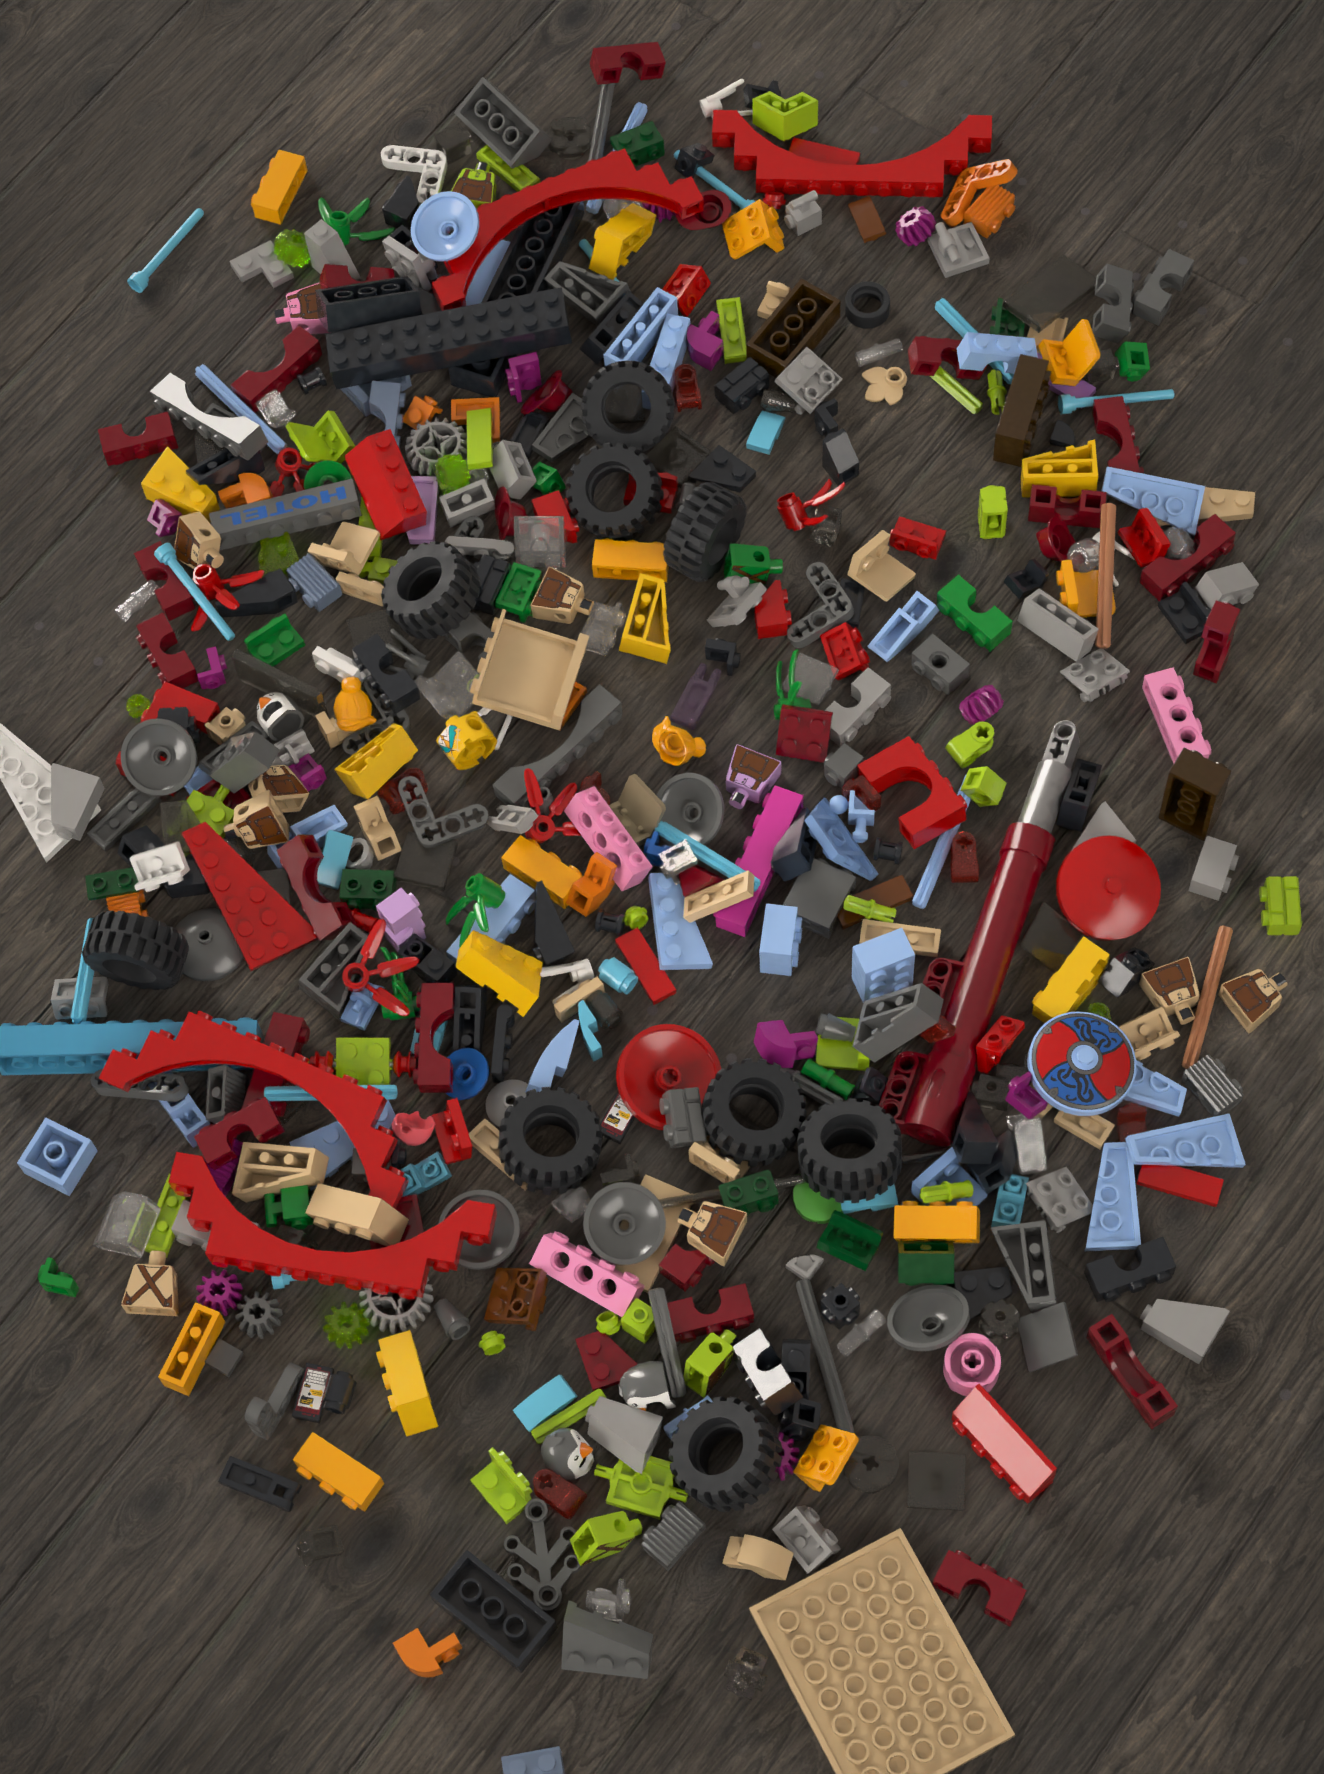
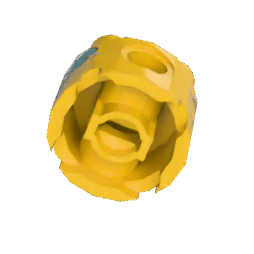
(466, 740)

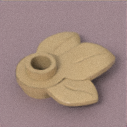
(882, 385)

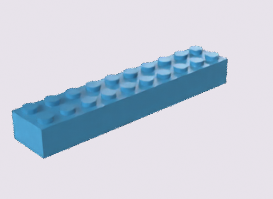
(87, 1045)

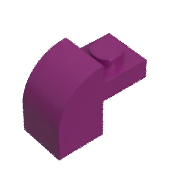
(702, 343)
(780, 1046)

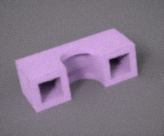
(401, 918)

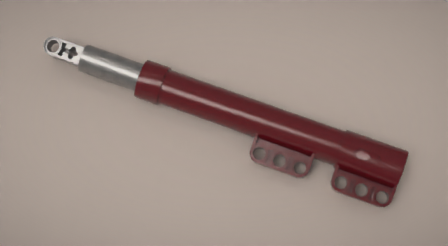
(971, 988)

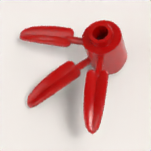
(293, 456)
(794, 513)
(213, 587)
(556, 808)
(384, 970)

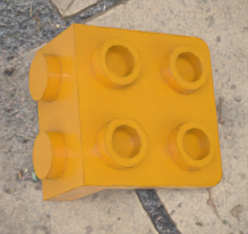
(752, 228)
(1073, 356)
(1079, 590)
(825, 1457)

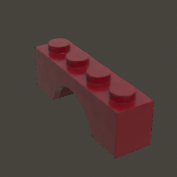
(300, 352)
(1112, 420)
(1165, 576)
(1218, 637)
(301, 861)
(437, 1006)
(1116, 1352)

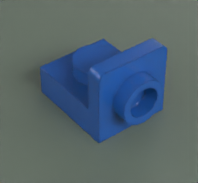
(653, 849)

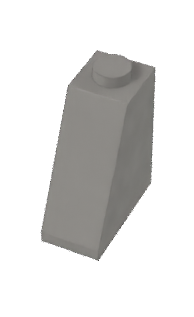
(327, 248)
(73, 800)
(1105, 823)
(1184, 1326)
(624, 1431)

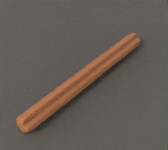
(1105, 575)
(1207, 996)

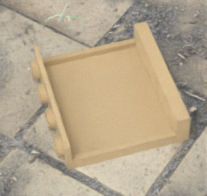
(528, 672)

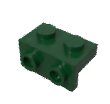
(640, 143)
(1006, 322)
(111, 884)
(750, 1193)
(850, 1240)

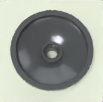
(142, 756)
(686, 794)
(211, 957)
(628, 1203)
(504, 1236)
(928, 1318)

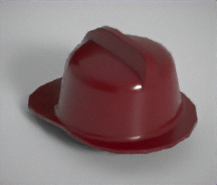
(715, 212)
(549, 396)
(505, 512)
(1055, 540)

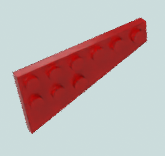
(254, 911)

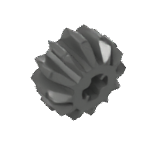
(249, 1311)

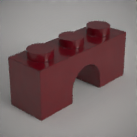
(643, 58)
(339, 276)
(927, 353)
(121, 448)
(1080, 511)
(173, 596)
(157, 637)
(218, 1139)
(684, 1266)
(733, 1312)
(959, 1572)

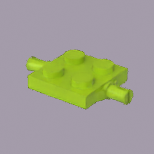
(212, 810)
(641, 1492)

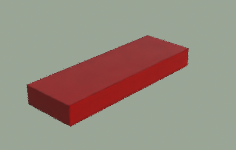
(823, 152)
(645, 965)
(1181, 1183)

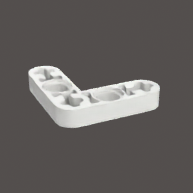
(427, 169)

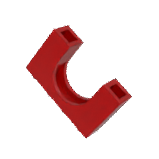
(173, 696)
(908, 763)

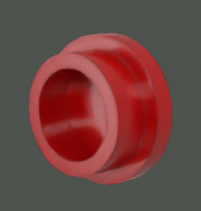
(774, 199)

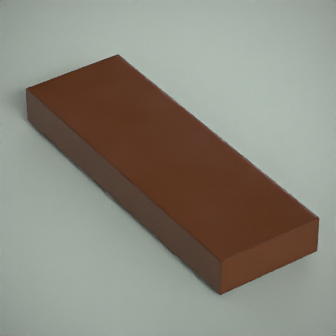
(889, 894)

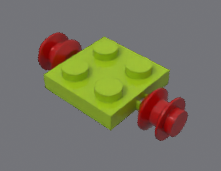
(366, 1060)

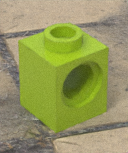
(983, 786)
(639, 1321)

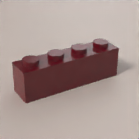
(289, 1033)

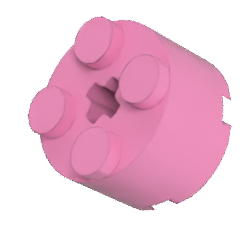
(976, 1349)

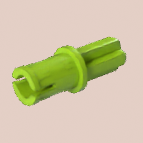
(996, 391)
(869, 909)
(946, 1191)

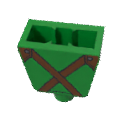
(751, 562)

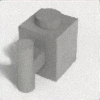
(803, 213)

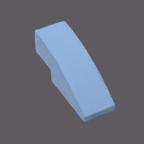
(903, 626)
(314, 825)
(554, 1058)
(185, 1115)

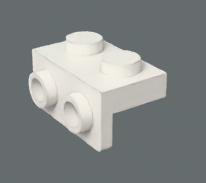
(336, 664)
(159, 866)

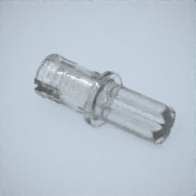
(878, 352)
(136, 600)
(861, 1333)

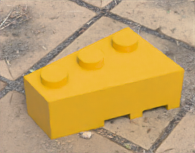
(619, 238)
(1067, 470)
(170, 482)
(647, 622)
(376, 761)
(502, 969)
(1071, 982)
(406, 1382)

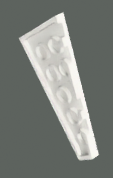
(29, 786)

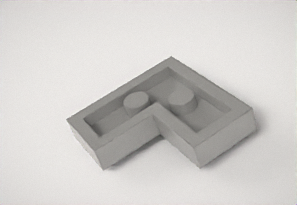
(262, 260)

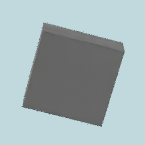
(224, 1358)

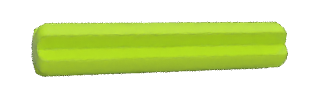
(958, 391)
(566, 1417)

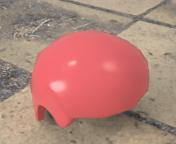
(412, 1128)

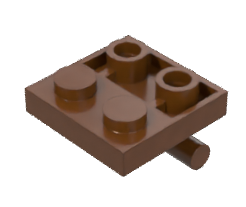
(517, 1297)

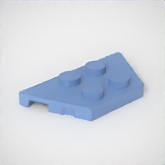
(838, 841)

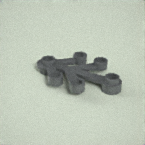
(543, 1560)

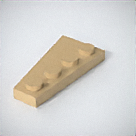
(1226, 504)

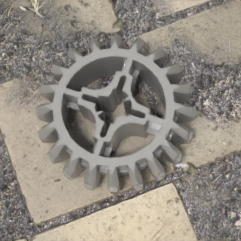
(421, 445)
(402, 1318)

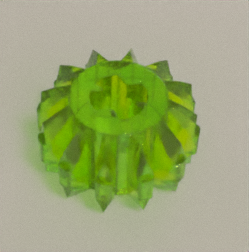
(291, 248)
(451, 473)
(341, 1333)

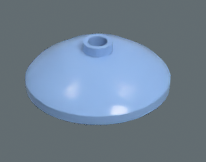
(437, 218)

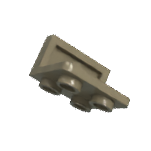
(638, 810)

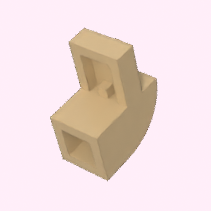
(377, 828)
(758, 1555)

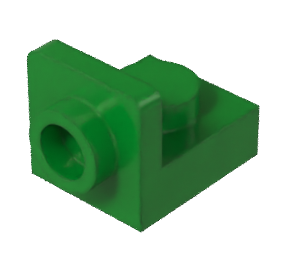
(547, 479)
(60, 1283)

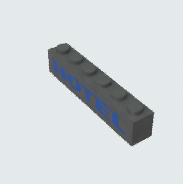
(286, 513)

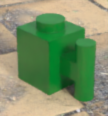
(292, 1208)

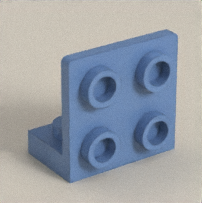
(949, 1170)

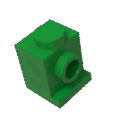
(1133, 360)

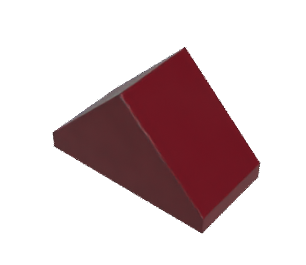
(696, 879)

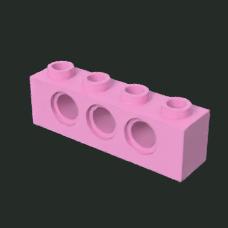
(1167, 683)
(608, 837)
(549, 1259)

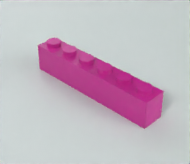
(779, 812)

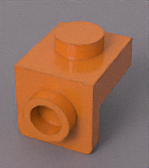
(420, 410)

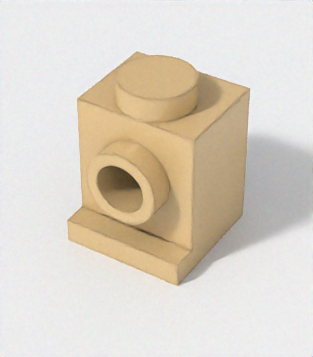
(220, 730)

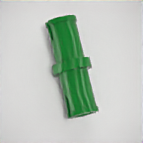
(827, 1079)

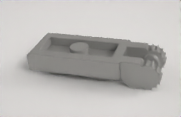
(479, 546)
(513, 819)

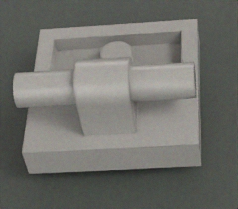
(957, 249)
(409, 264)
(808, 381)
(740, 599)

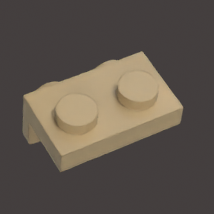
(1149, 1032)

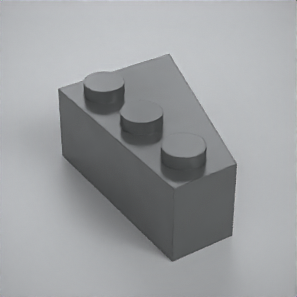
(586, 292)
(243, 761)
(324, 978)
(895, 1019)
(1030, 1261)
(604, 1646)

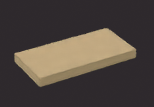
(648, 1269)

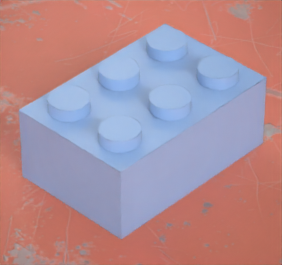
(883, 965)

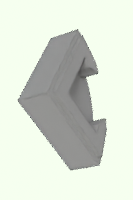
(805, 1265)

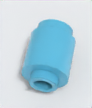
(617, 975)

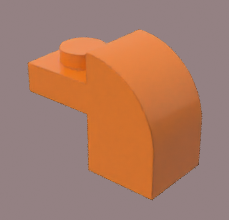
(249, 490)
(594, 886)
(424, 1659)

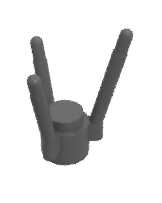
(415, 663)

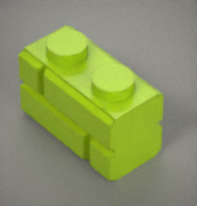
(992, 512)
(1282, 905)

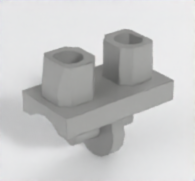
(292, 749)

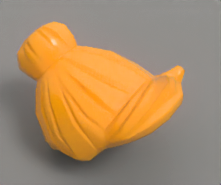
(353, 706)
(676, 744)

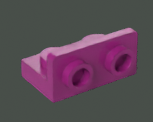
(523, 374)

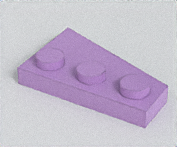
(428, 490)

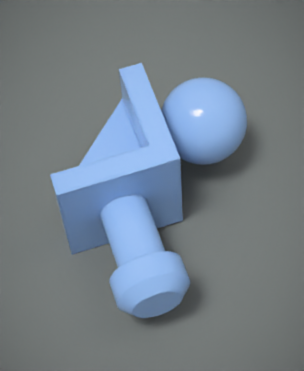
(858, 814)

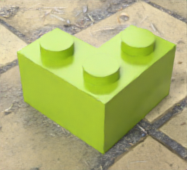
(785, 117)

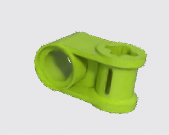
(968, 747)

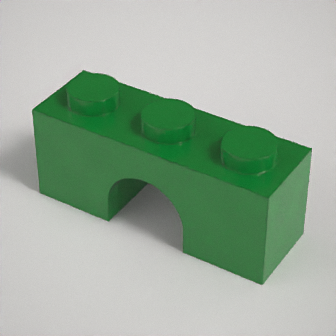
(986, 628)

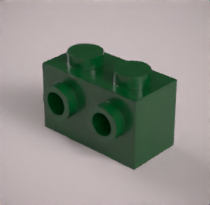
(366, 887)
(925, 1262)

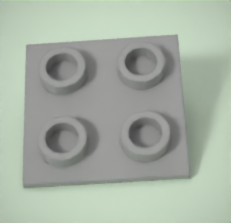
(1095, 674)
(1059, 1198)

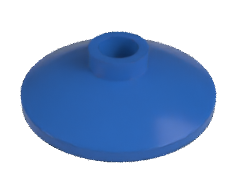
(465, 1062)

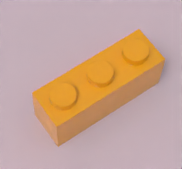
(279, 186)
(628, 559)
(533, 864)
(937, 1222)
(191, 1349)
(337, 1472)

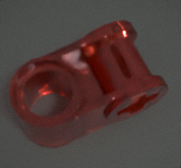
(687, 391)
(390, 790)
(964, 861)
(562, 1496)

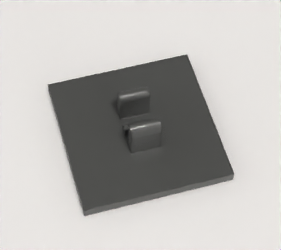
(1047, 1337)

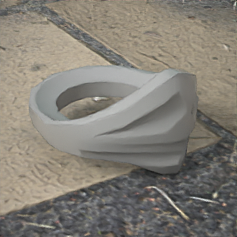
(366, 858)

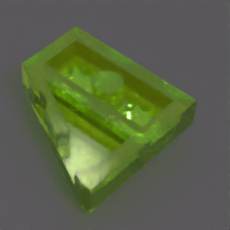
(277, 553)

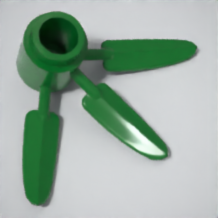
(341, 222)
(794, 688)
(487, 894)
(404, 996)

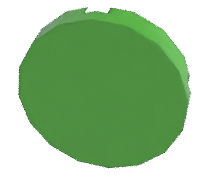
(812, 1205)

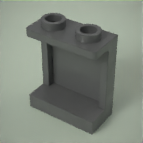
(820, 896)

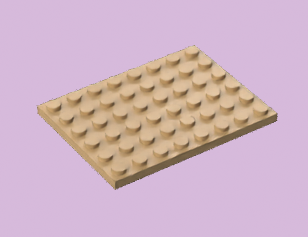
(881, 1666)

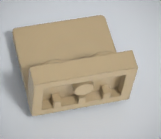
(348, 548)
(879, 570)
(714, 1164)

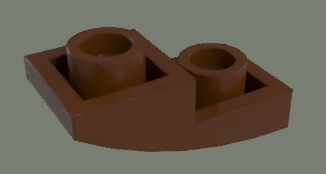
(867, 219)

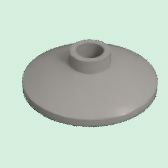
(498, 1096)

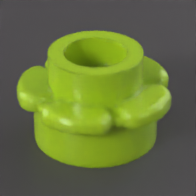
(636, 917)
(608, 1322)
(492, 1343)

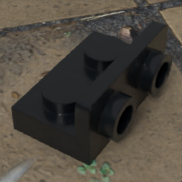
(1185, 612)

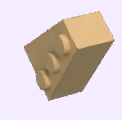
(274, 1167)
(356, 1215)

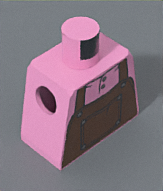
(302, 310)

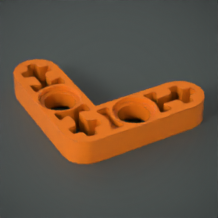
(971, 180)

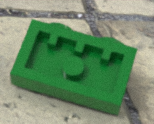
(519, 590)
(274, 641)

